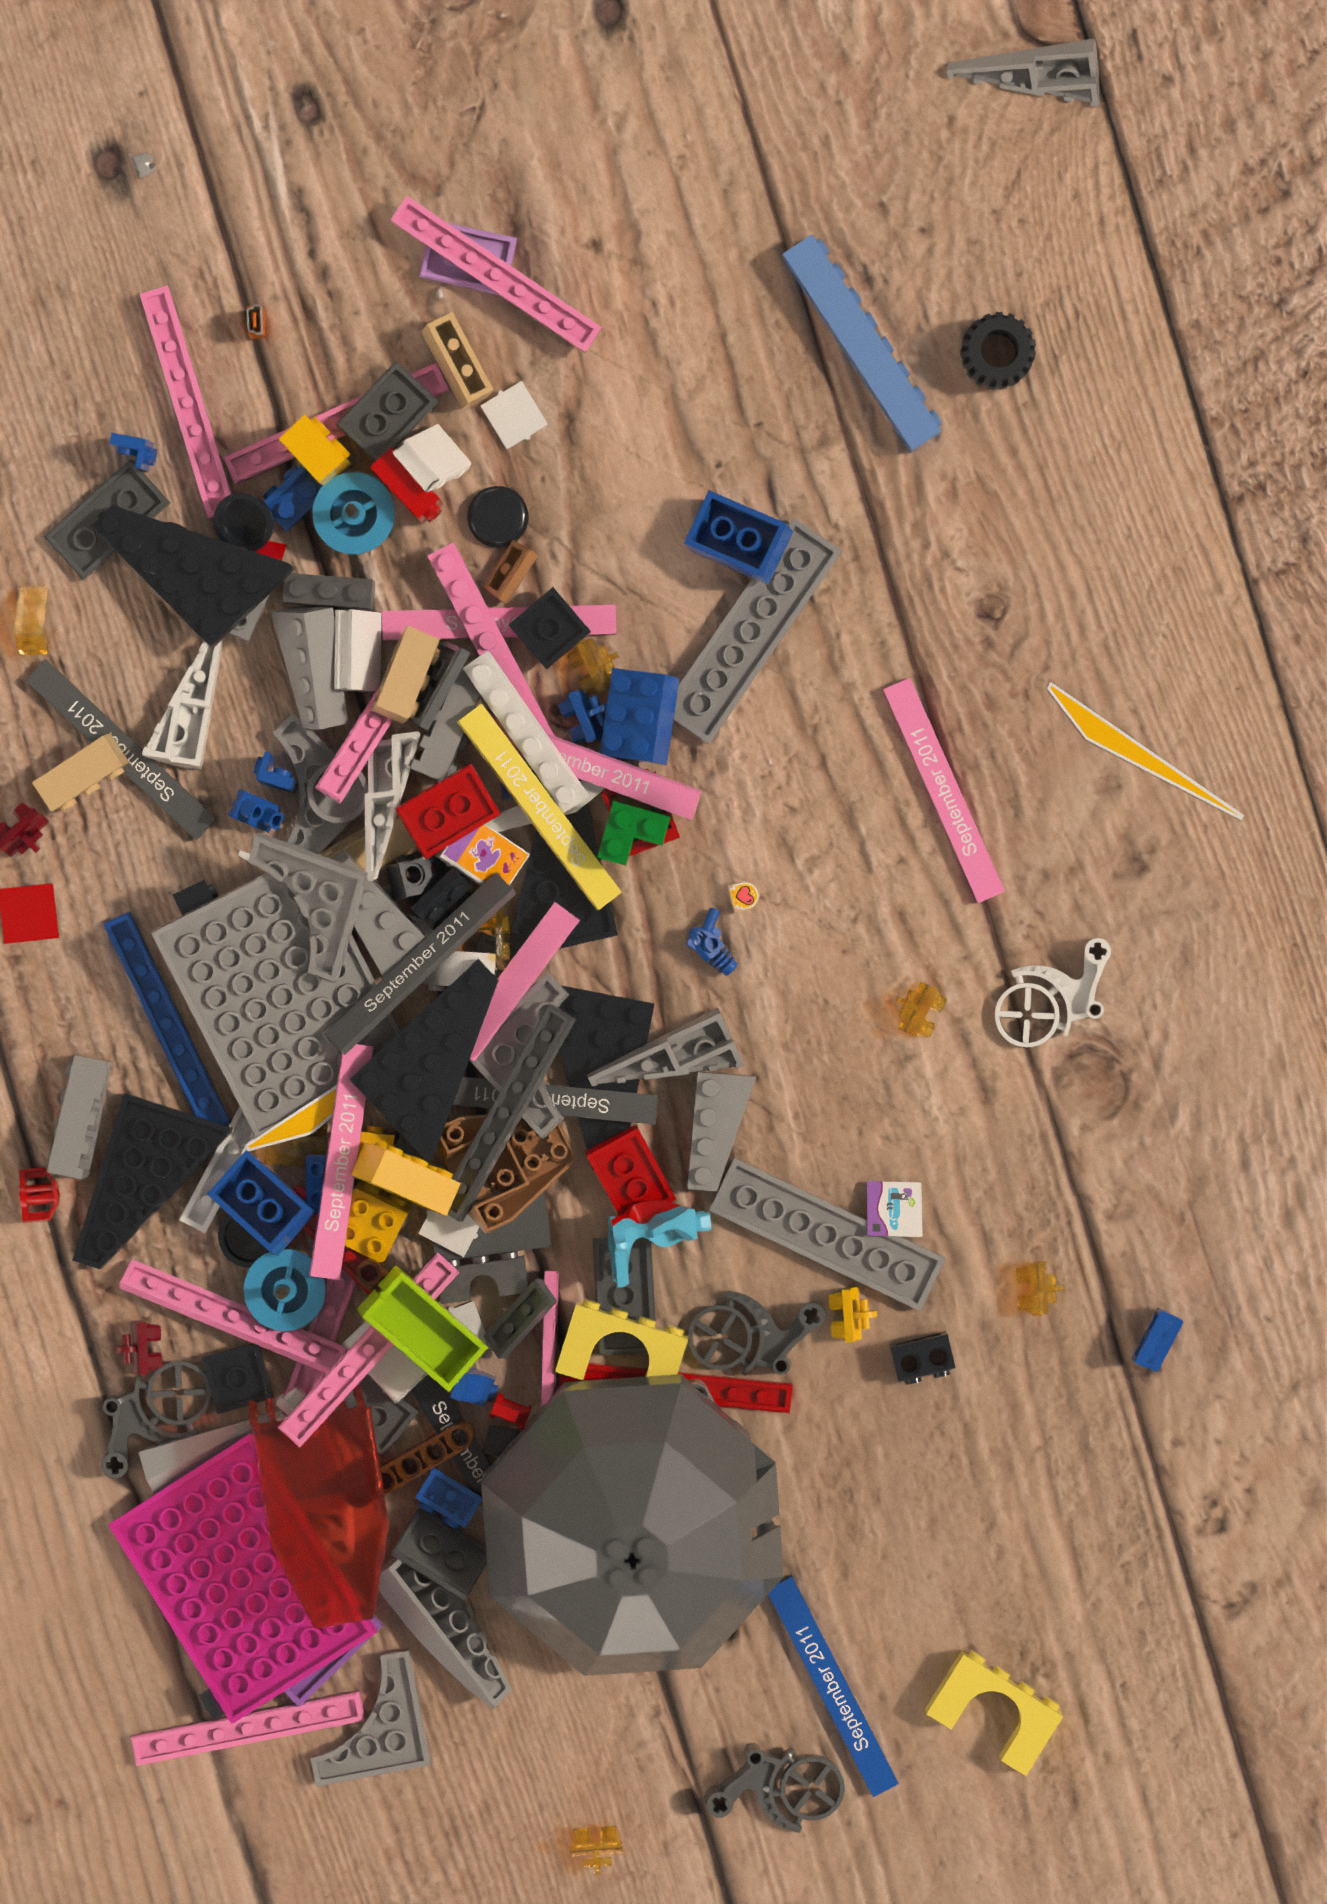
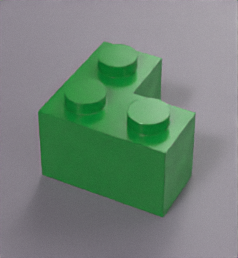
(629, 823)

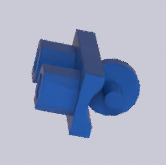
(588, 713)
(256, 811)

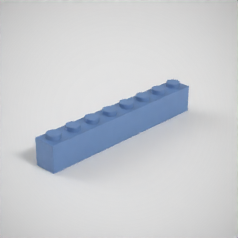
(861, 342)

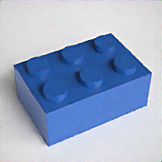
(738, 537)
(639, 716)
(261, 1203)

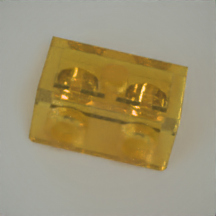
(295, 1150)

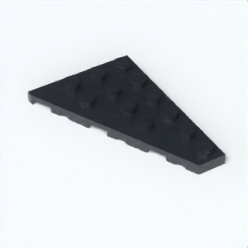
(196, 575)
(550, 882)
(602, 1033)
(424, 1064)
(143, 1166)

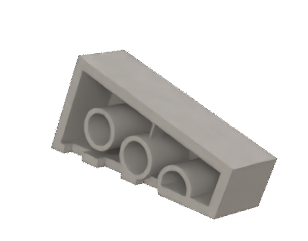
(446, 738)
(382, 923)
(716, 1120)

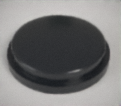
(497, 516)
(244, 521)
(238, 1243)

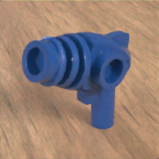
(708, 946)

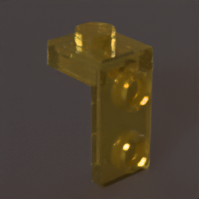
(31, 619)
(502, 926)

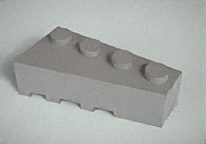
(309, 656)
(79, 1117)

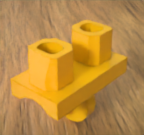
(855, 1314)

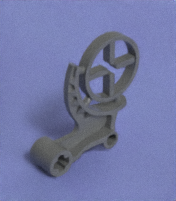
(773, 1343)
(131, 1419)
(759, 1775)

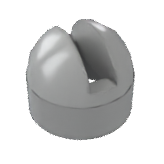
(143, 165)

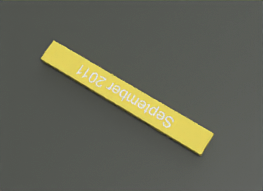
(539, 807)

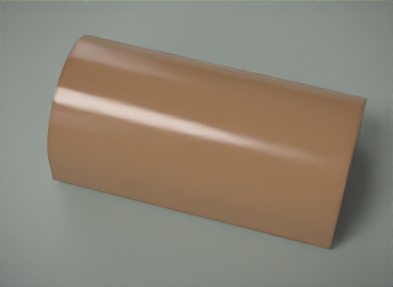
(510, 571)

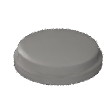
(331, 811)

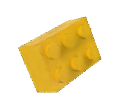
(314, 450)
(406, 1177)

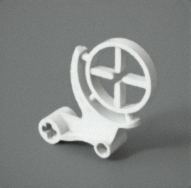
(1077, 994)

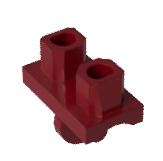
(24, 833)
(141, 1334)

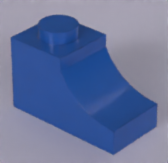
(475, 1387)

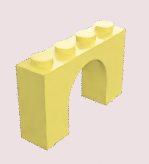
(591, 1324)
(972, 1677)

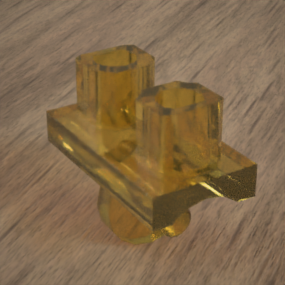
(597, 662)
(916, 1007)
(1041, 1283)
(582, 1847)

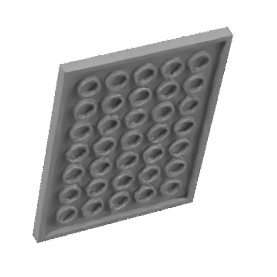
(256, 1003)

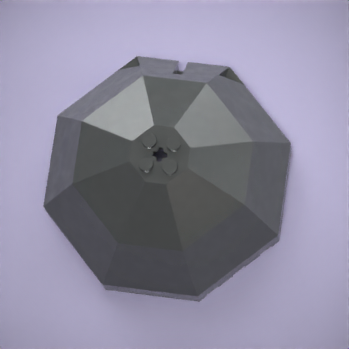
(622, 1473)

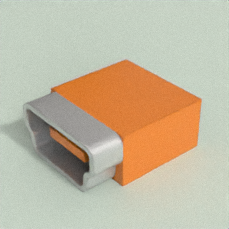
(256, 322)

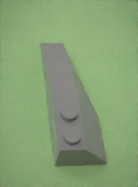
(444, 1629)

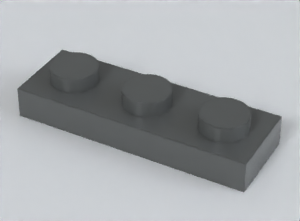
(520, 1318)

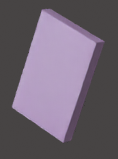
(440, 270)

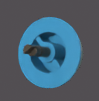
(353, 513)
(282, 1291)

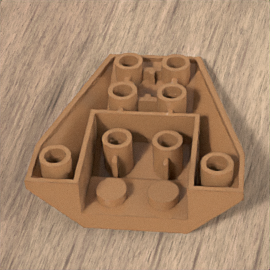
(520, 1174)

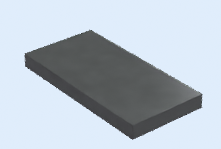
(76, 538)
(525, 1232)
(635, 1298)

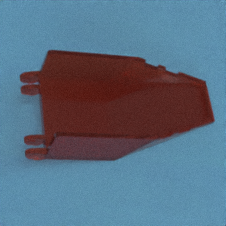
(325, 1510)

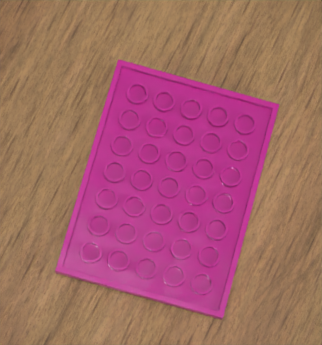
(222, 1586)

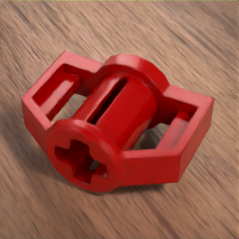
(37, 1195)
(510, 1411)

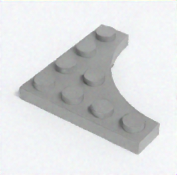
(307, 755)
(324, 892)
(510, 1040)
(390, 1737)

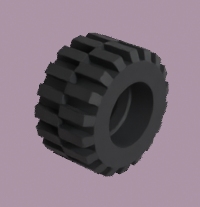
(998, 325)

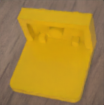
(374, 1220)

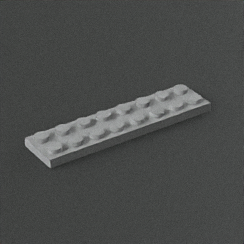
(751, 633)
(826, 1234)

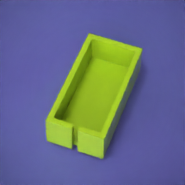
(422, 1328)

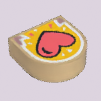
(743, 896)

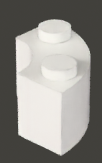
(455, 966)

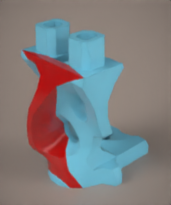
(655, 1220)

